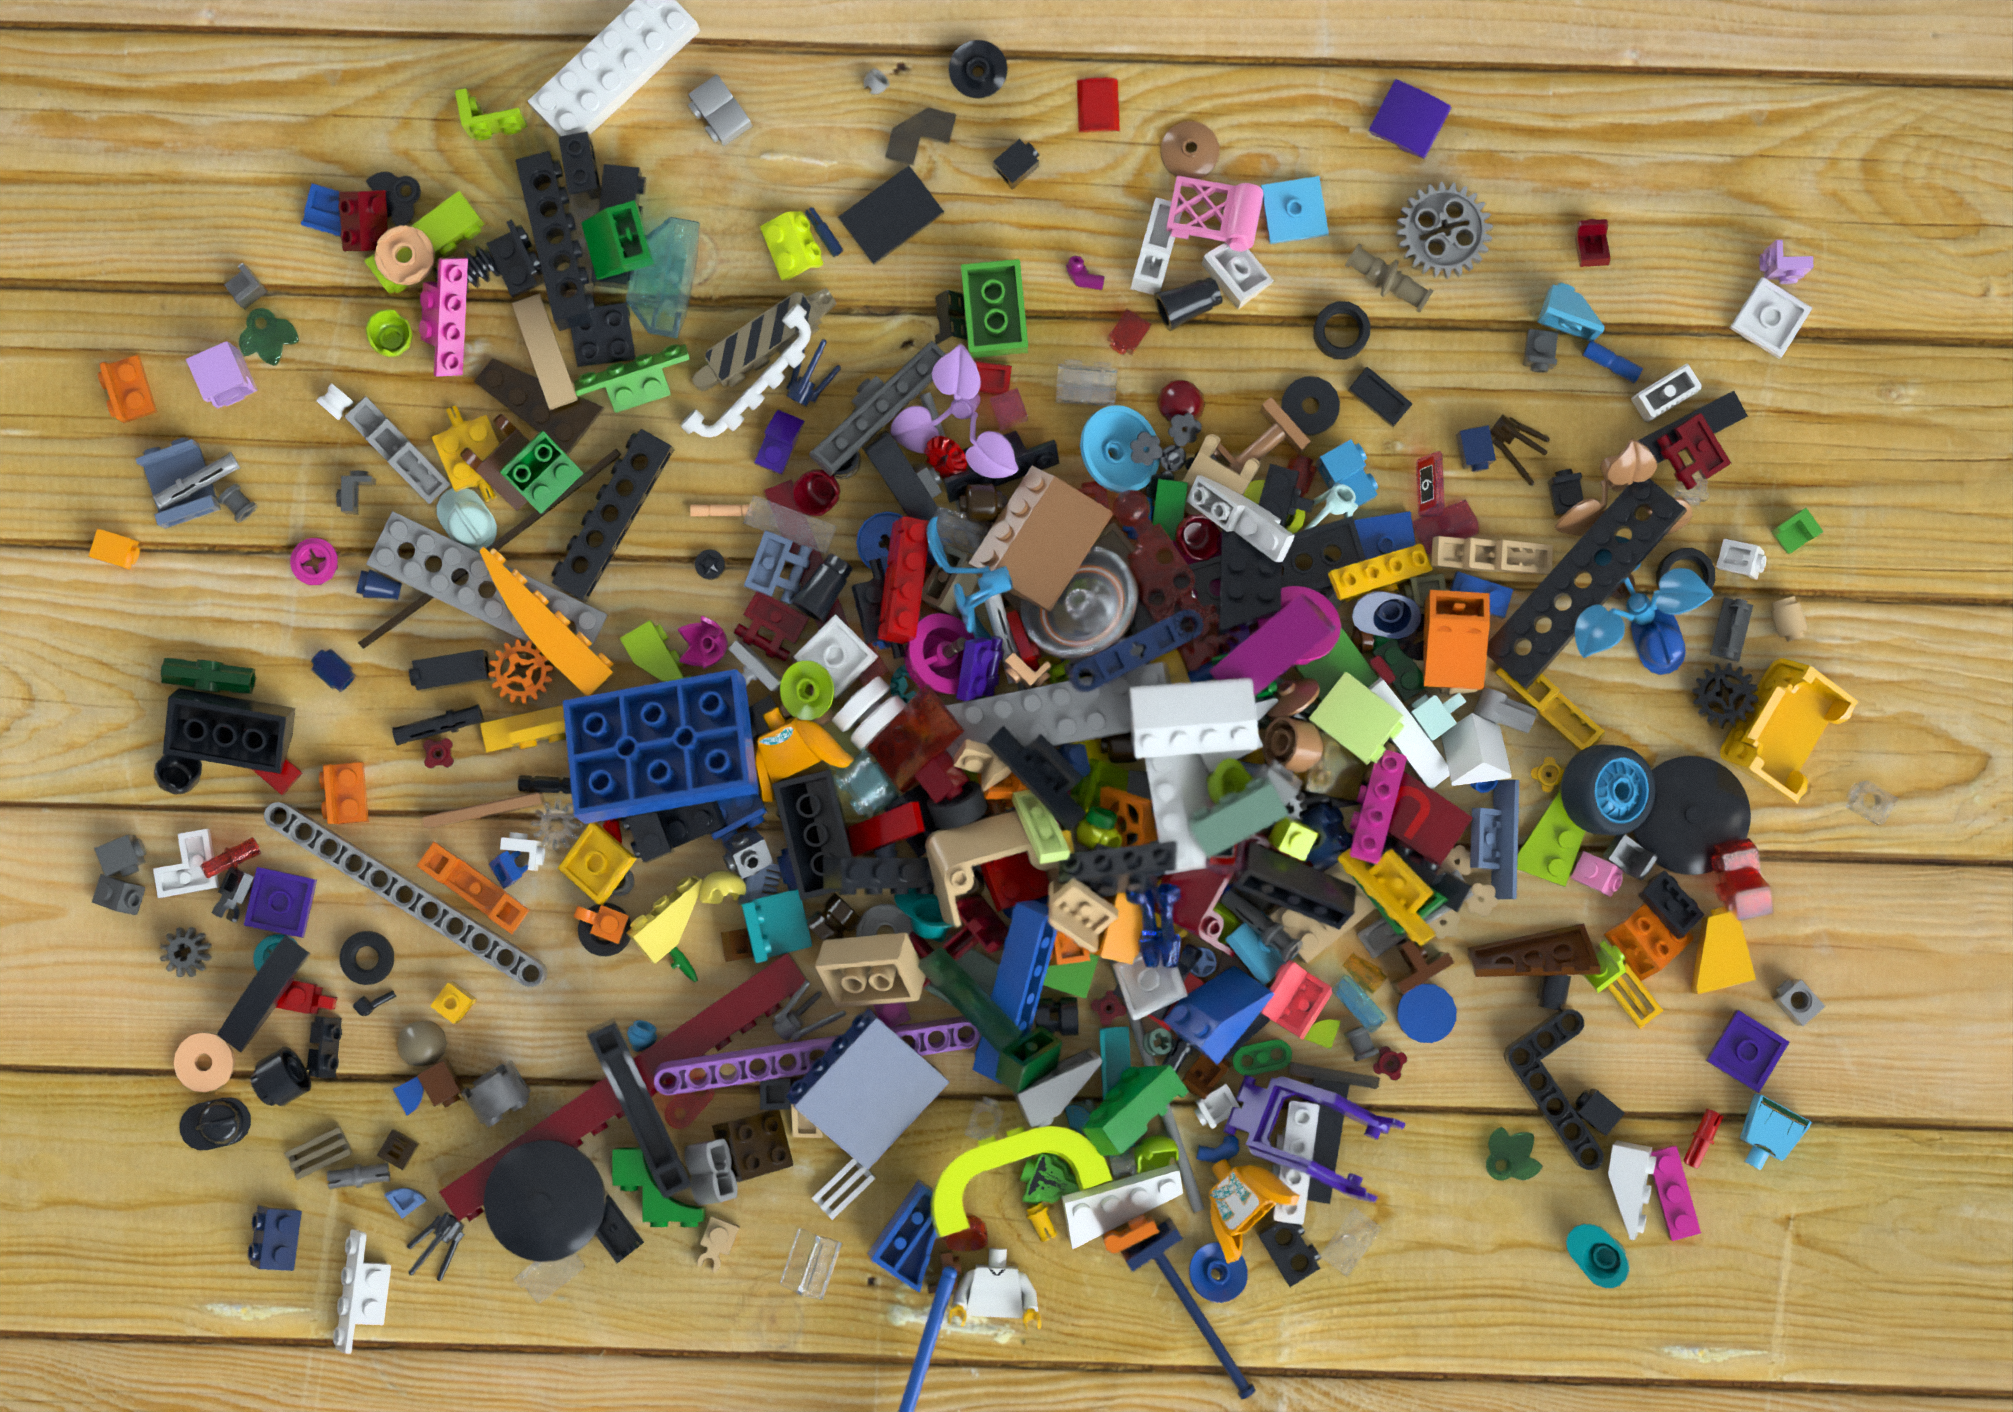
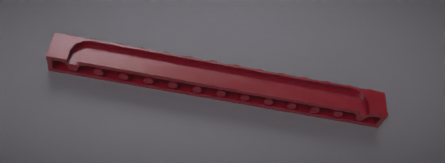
(599, 1103)

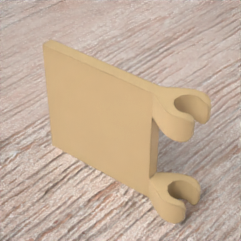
(1214, 470)

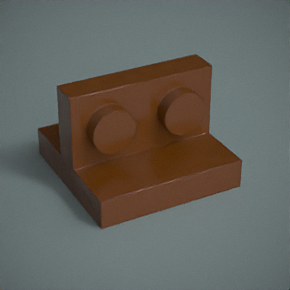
(1420, 970)

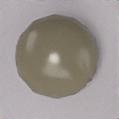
(421, 1043)

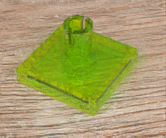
(1101, 775)

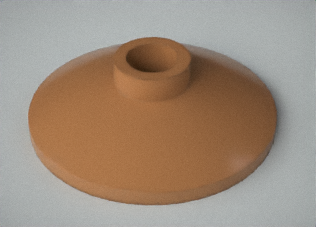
(1187, 164)
(1294, 697)

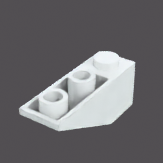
(1628, 1177)

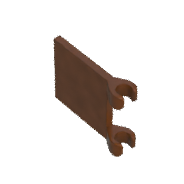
(497, 459)

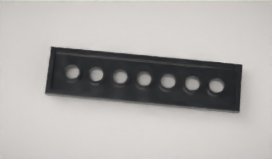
(1309, 542)
(1580, 560)

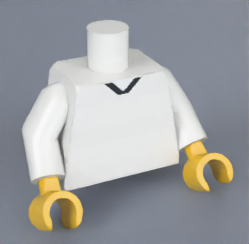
(995, 1292)

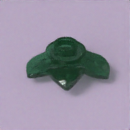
(267, 340)
(1515, 1152)

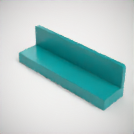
(1114, 1055)

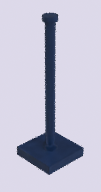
(1153, 1248)

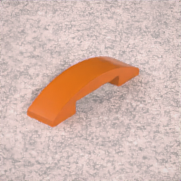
(473, 887)

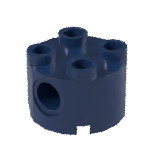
(1331, 836)

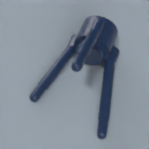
(802, 389)

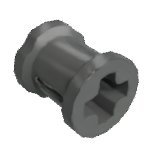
(237, 503)
(1361, 1043)

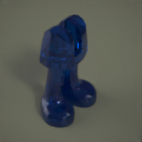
(1153, 942)

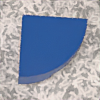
(410, 1095)

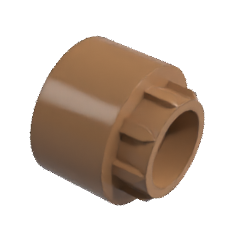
(1292, 743)

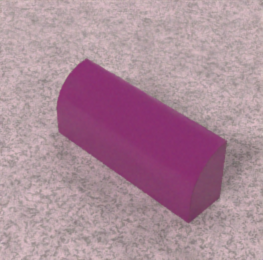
(1276, 644)

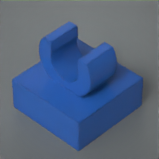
(506, 869)

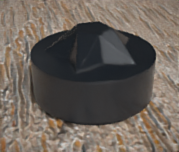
(710, 564)

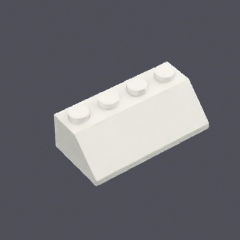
(1193, 718)
(1177, 792)

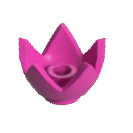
(706, 643)

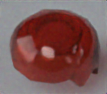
(969, 1239)

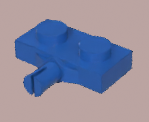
(1499, 595)

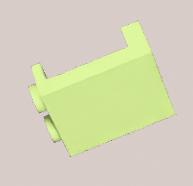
(1357, 719)

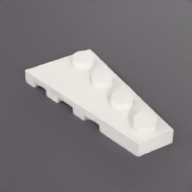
(1115, 1203)

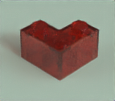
(1740, 880)

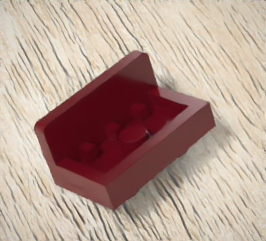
(362, 219)

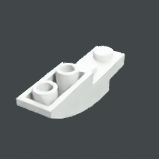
(1242, 516)

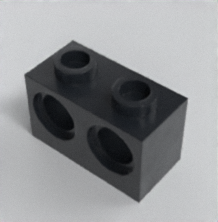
(1283, 1253)

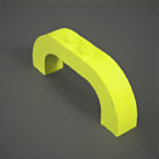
(1081, 1155)

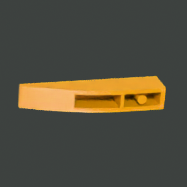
(549, 630)

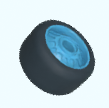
(1608, 789)

